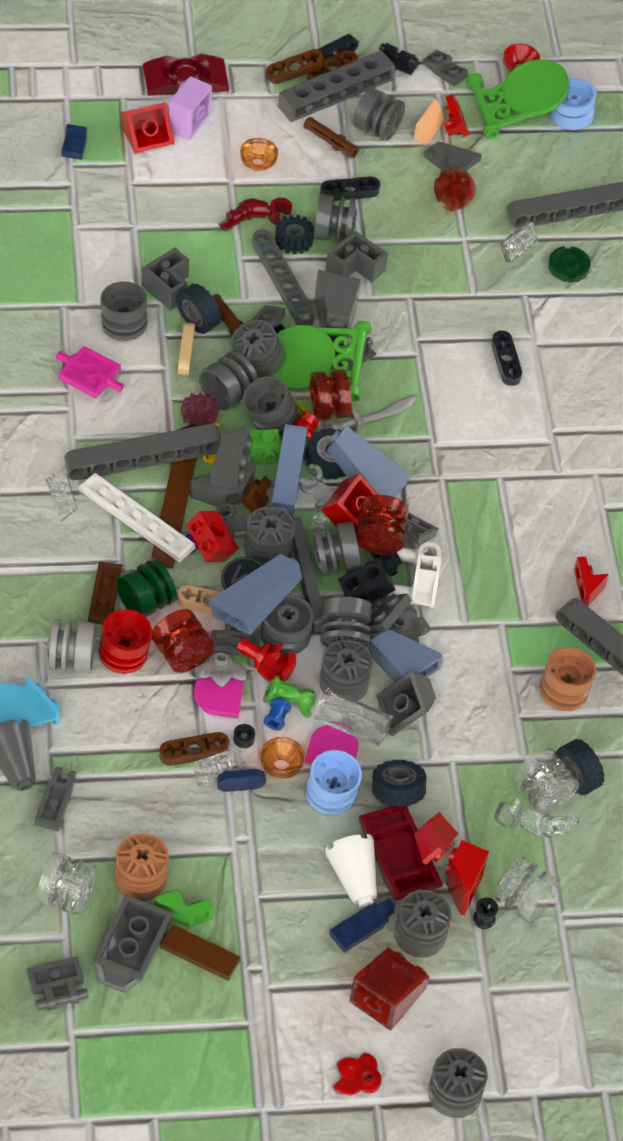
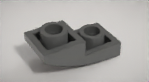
(442, 66)

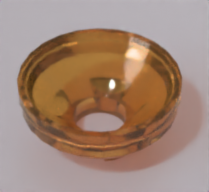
(258, 149)
(282, 749)

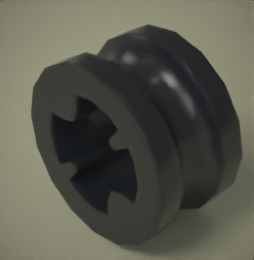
(240, 742)

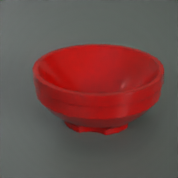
(519, 54)

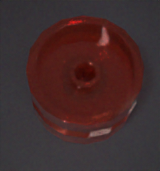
(330, 394)

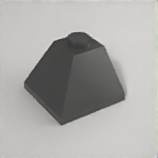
(407, 700)

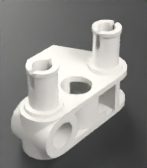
(427, 562)

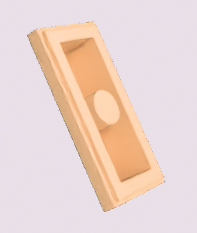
(429, 123)

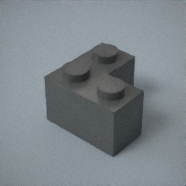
(358, 255)
(166, 277)

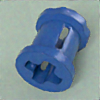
(277, 714)

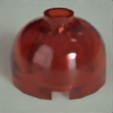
(454, 188)

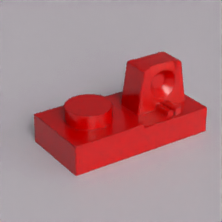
(457, 122)

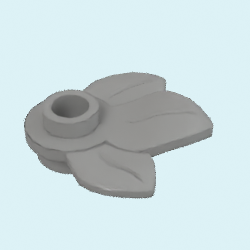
(221, 669)

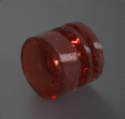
(381, 524)
(182, 640)

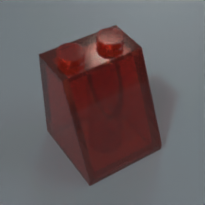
(388, 987)

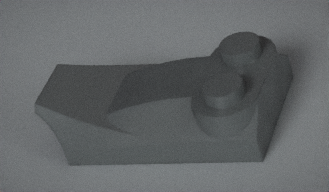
(131, 943)

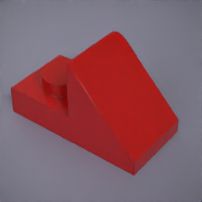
(588, 584)

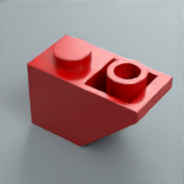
(435, 838)

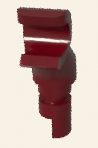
(256, 208)

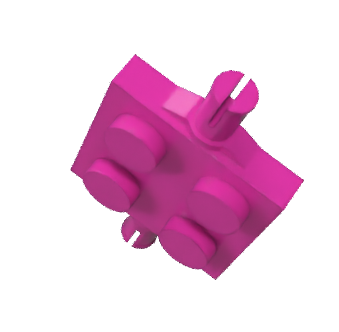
(89, 372)

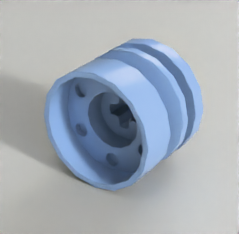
(336, 771)

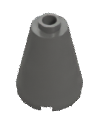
(17, 754)

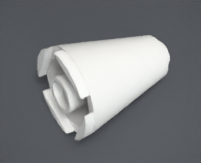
(355, 867)

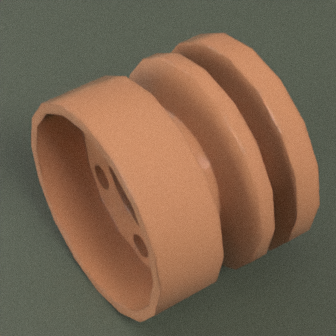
(567, 679)
(141, 866)

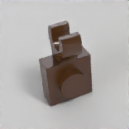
(255, 496)

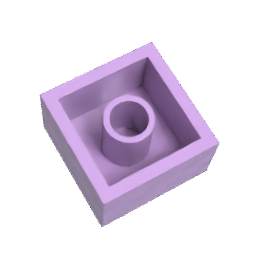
(189, 107)

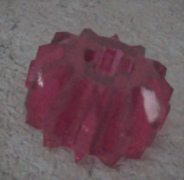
(199, 409)

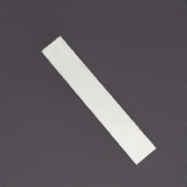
(137, 517)

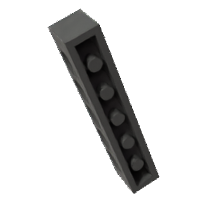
(336, 86)

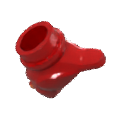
(307, 420)

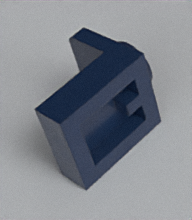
(74, 142)

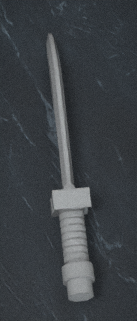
(358, 422)

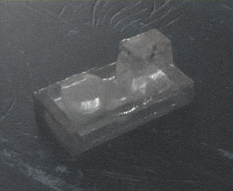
(518, 241)

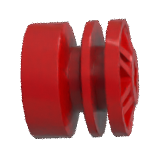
(125, 641)

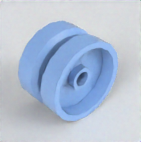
(578, 107)

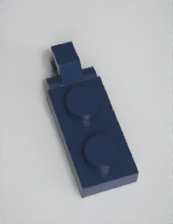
(362, 925)

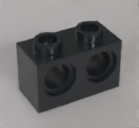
(368, 587)

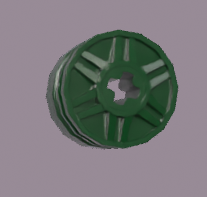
(146, 588)

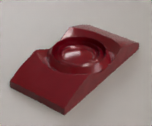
(167, 73)
(398, 852)

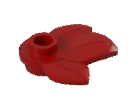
(355, 1073)

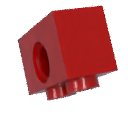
(212, 536)

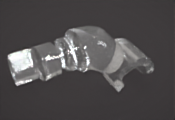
(320, 494)
(535, 823)

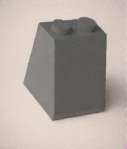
(336, 300)

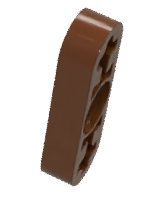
(338, 60)
(291, 74)
(187, 756)

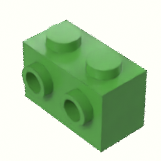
(265, 446)

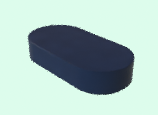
(241, 780)

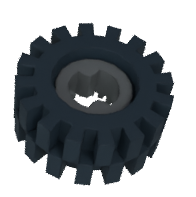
(300, 242)

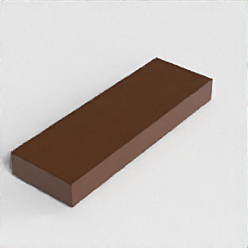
(104, 592)
(200, 952)

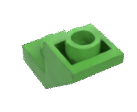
(189, 916)

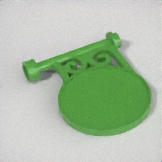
(527, 91)
(312, 350)

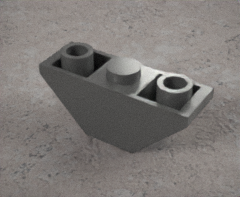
(214, 495)

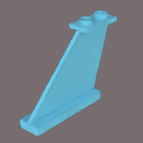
(27, 703)

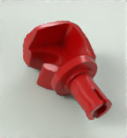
(269, 660)

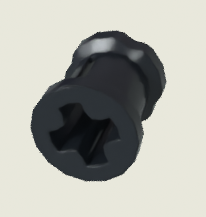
(487, 914)

